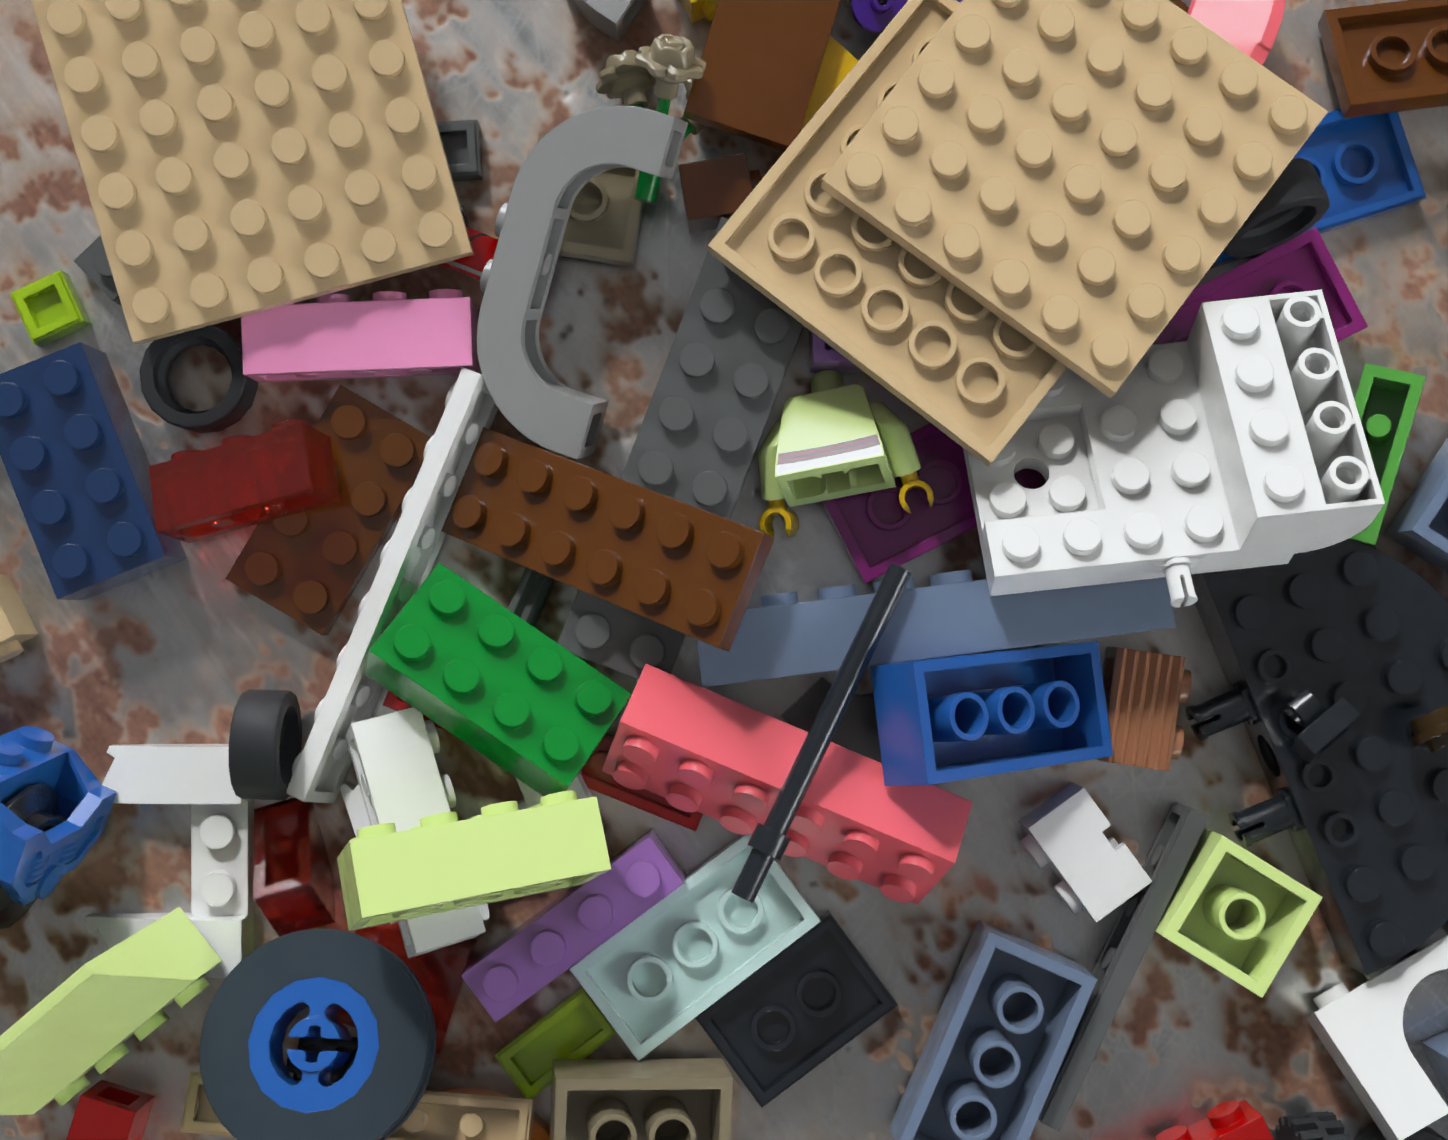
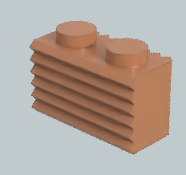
(1143, 706)

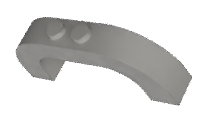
(526, 257)

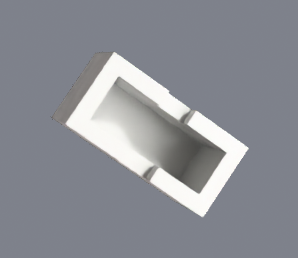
(1092, 869)

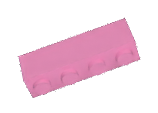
(362, 338)

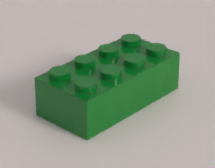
(496, 682)

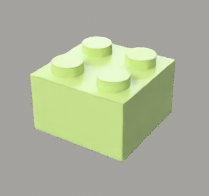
(1236, 912)

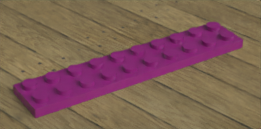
(882, 533)

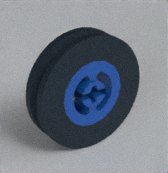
(320, 971)

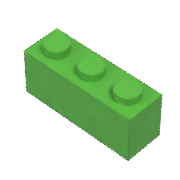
(1387, 409)

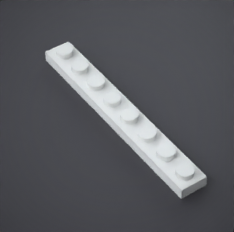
(402, 570)

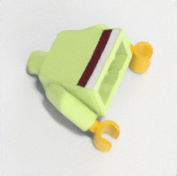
(833, 449)

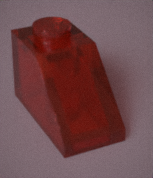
(292, 867)

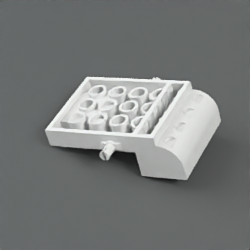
(1194, 466)

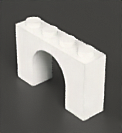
(1369, 1042)

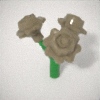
(661, 65)

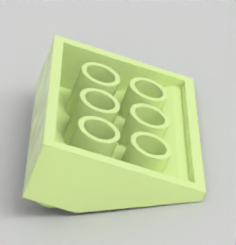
(100, 1009)

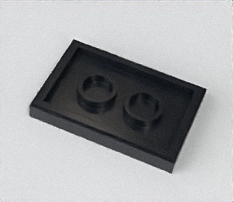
(796, 1010)

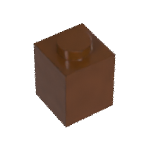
(715, 189)

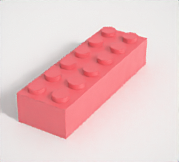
(733, 762)

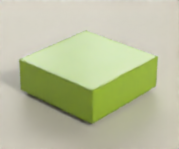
(50, 308)

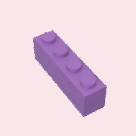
(573, 926)

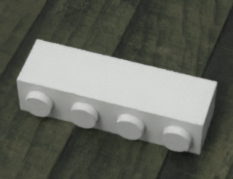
(400, 787)

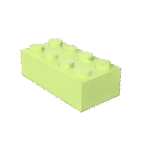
(471, 861)

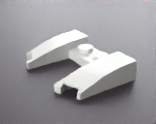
(219, 842)

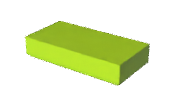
(564, 1032)

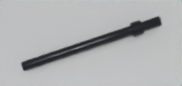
(770, 839)

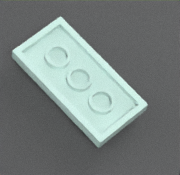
(692, 949)

